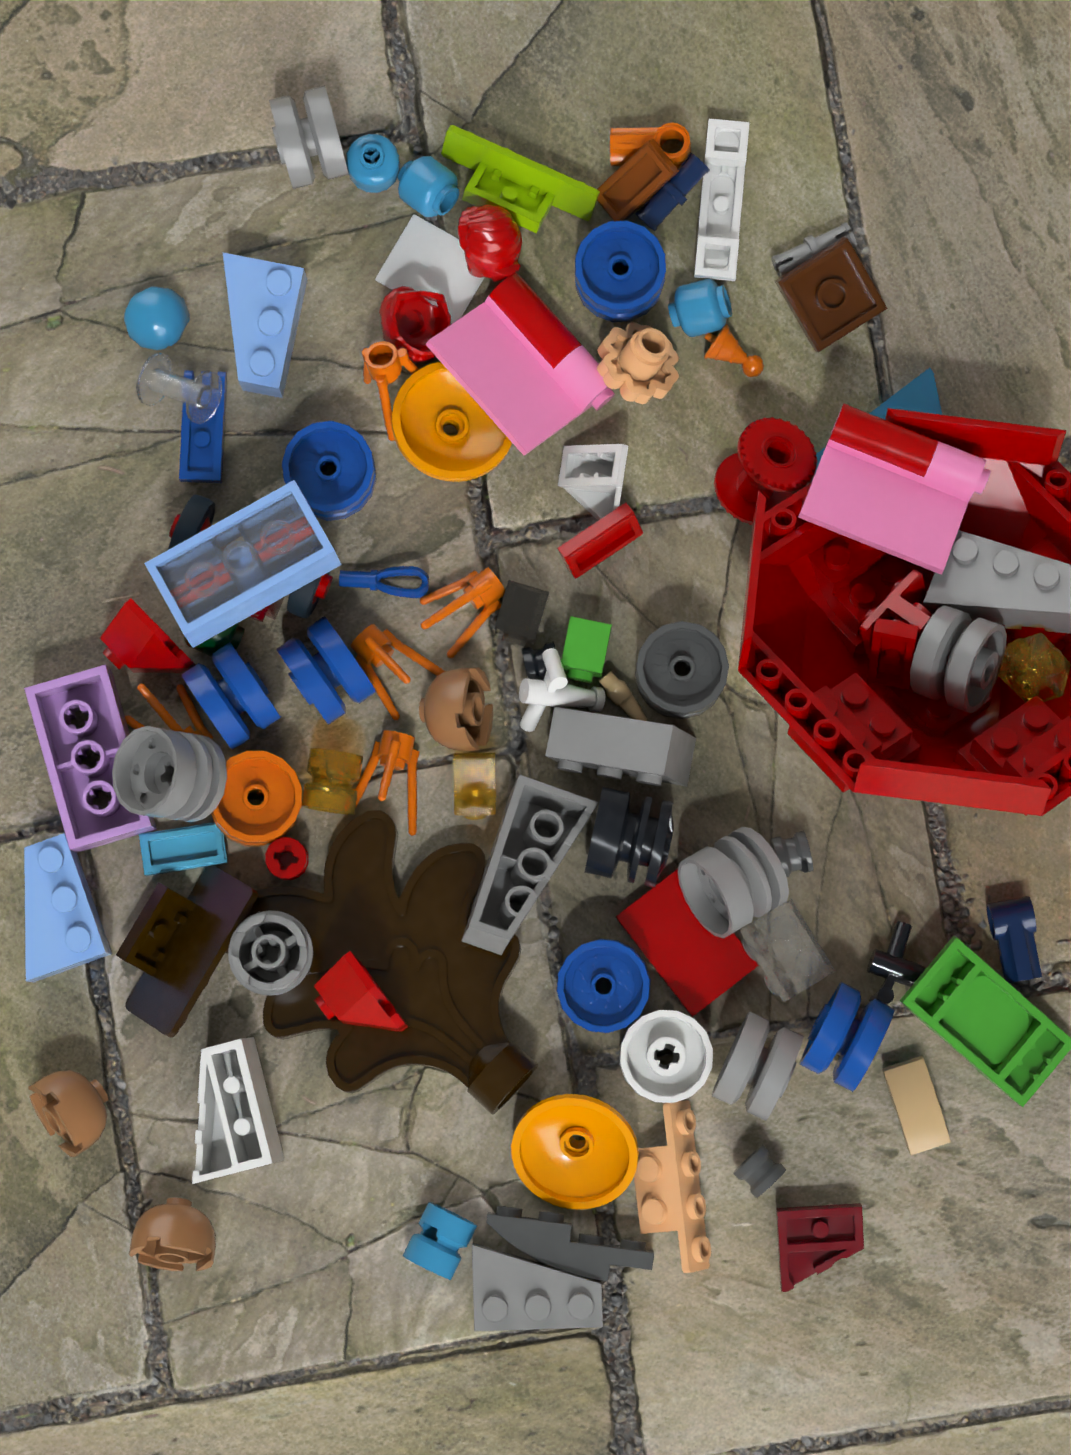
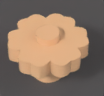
(638, 362)

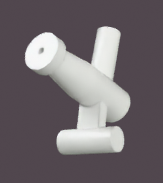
(555, 692)

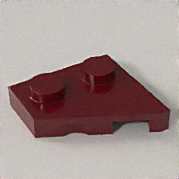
(815, 1239)

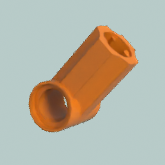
(627, 141)

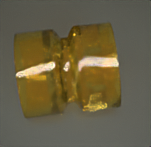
(332, 781)

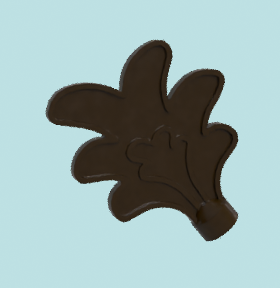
(416, 957)

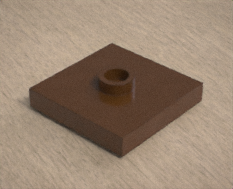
(831, 294)

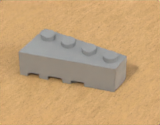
(1003, 585)
(528, 848)

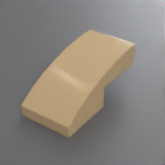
(916, 1105)

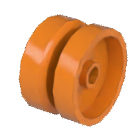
(277, 813)

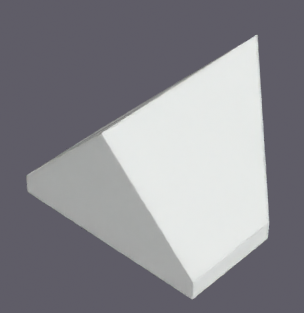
(594, 476)

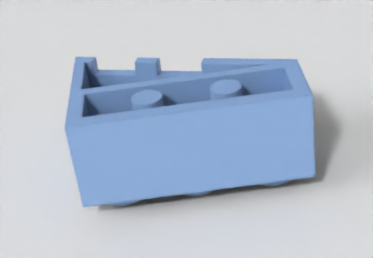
(264, 317)

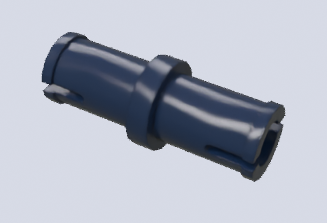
(673, 192)

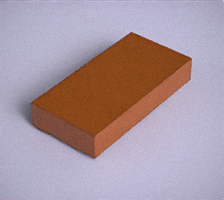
(636, 181)

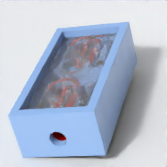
(243, 563)

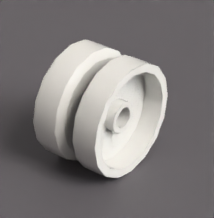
(690, 1061)

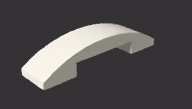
(721, 200)

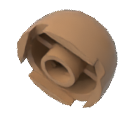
(457, 709)
(71, 1109)
(174, 1236)

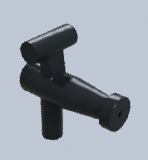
(892, 964)

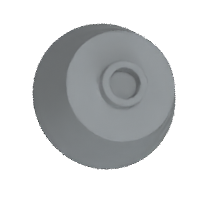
(270, 953)

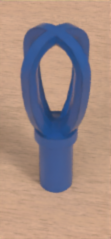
(372, 580)

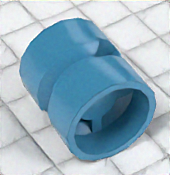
(439, 1240)

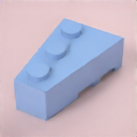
(59, 912)

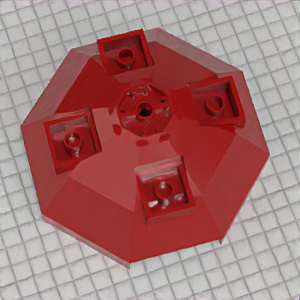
(812, 667)

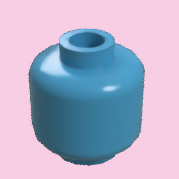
(377, 175)
(428, 186)
(700, 307)

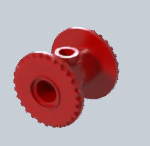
(769, 459)

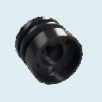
(629, 837)

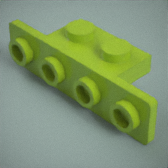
(515, 181)

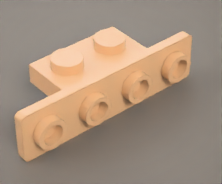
(670, 1188)

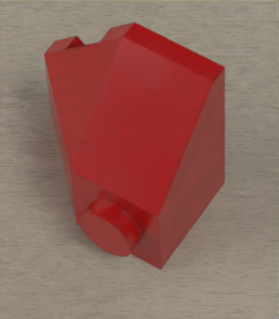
(141, 644)
(355, 997)

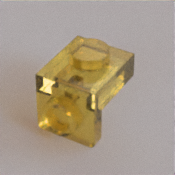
(474, 785)

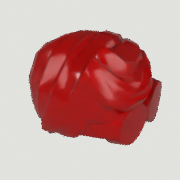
(490, 241)
(412, 320)

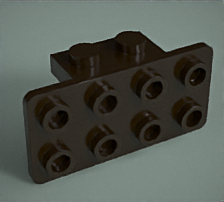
(181, 945)

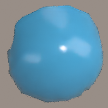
(156, 318)

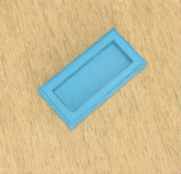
(182, 849)

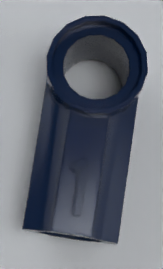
(1013, 926)

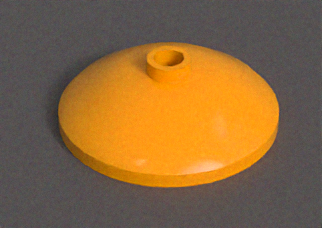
(426, 405)
(572, 1170)

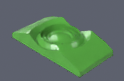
(987, 1021)

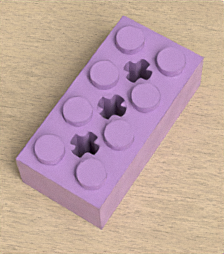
(66, 745)

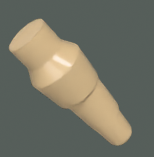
(621, 696)

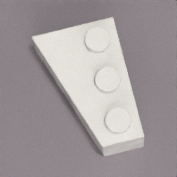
(234, 1113)

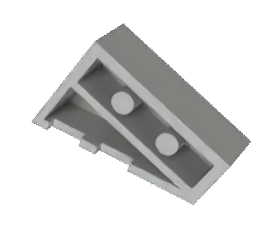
(620, 747)
(530, 1295)

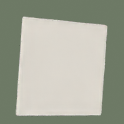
(430, 262)

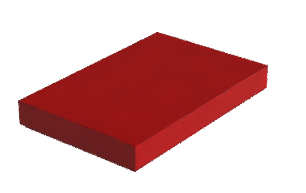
(681, 950)

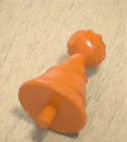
(727, 349)

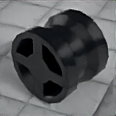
(534, 662)

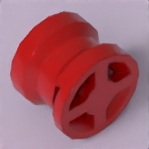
(293, 861)

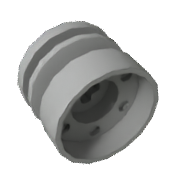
(169, 774)
(733, 882)

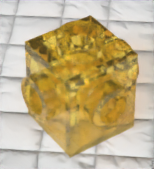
(1035, 668)

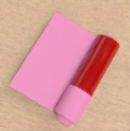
(521, 364)
(893, 488)

